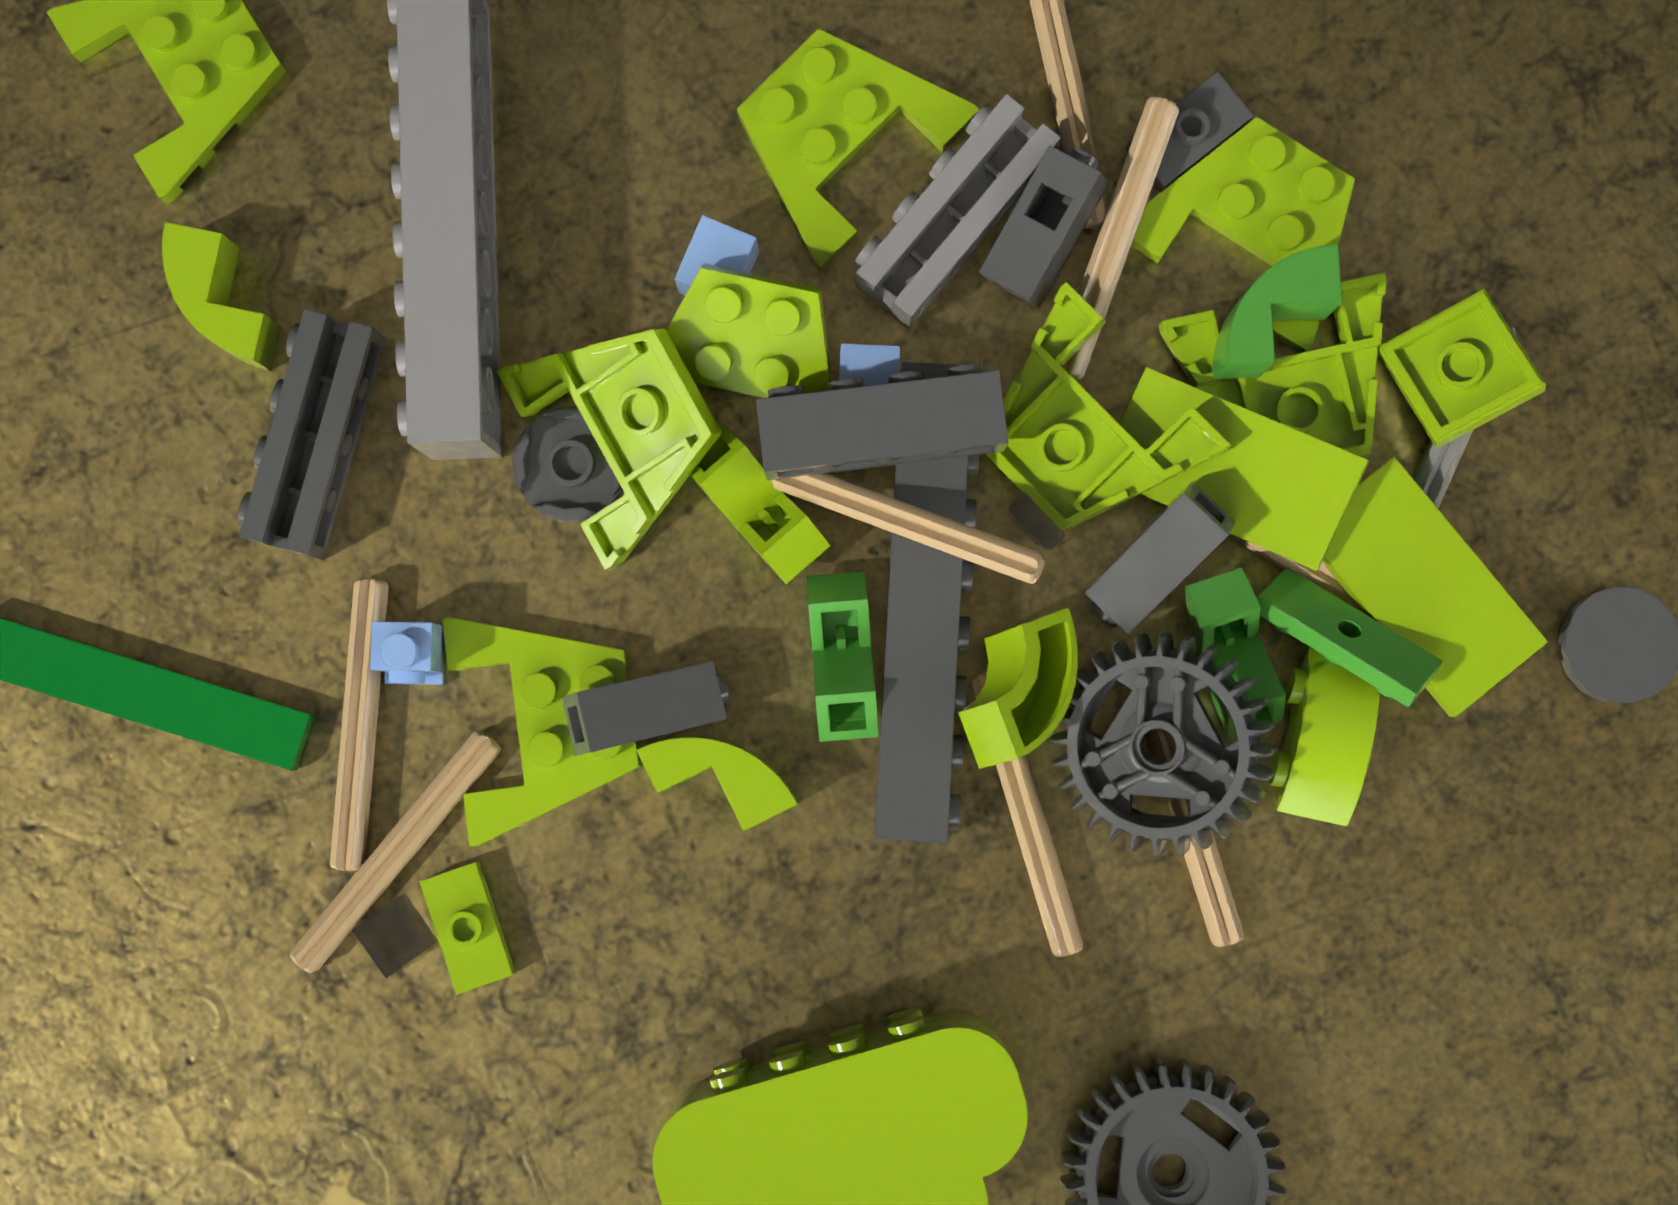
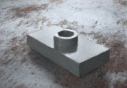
(1203, 123)

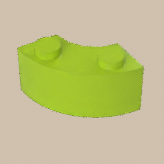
(1024, 689)
(1325, 741)

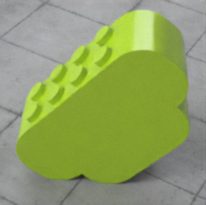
(851, 1122)

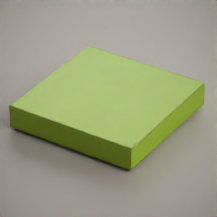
(1461, 368)

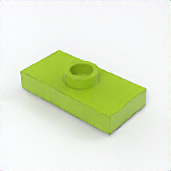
(467, 927)

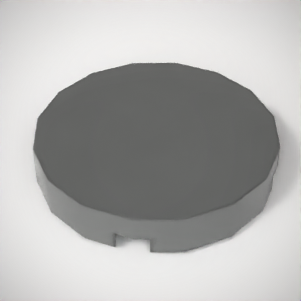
(563, 467)
(1619, 645)

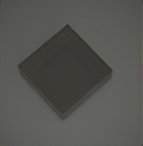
(1035, 523)
(395, 935)

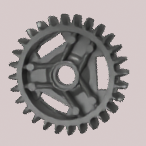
(1203, 768)
(1152, 1125)

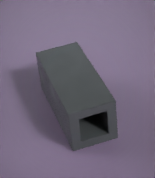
(1045, 224)
(1159, 558)
(645, 707)

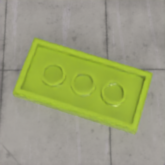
(1273, 479)
(1429, 587)

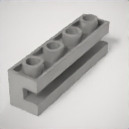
(954, 212)

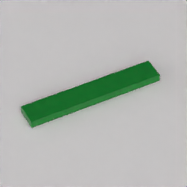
(153, 695)

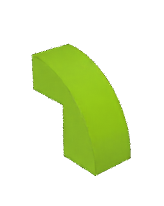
(200, 278)
(756, 509)
(747, 780)

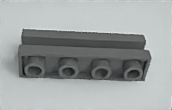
(881, 423)
(311, 434)

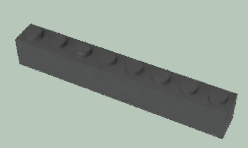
(922, 654)

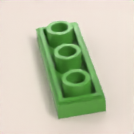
(1348, 637)

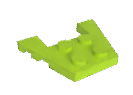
(204, 56)
(822, 113)
(1263, 197)
(752, 333)
(1315, 391)
(642, 417)
(1068, 446)
(541, 673)

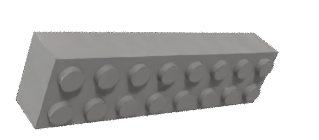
(446, 228)

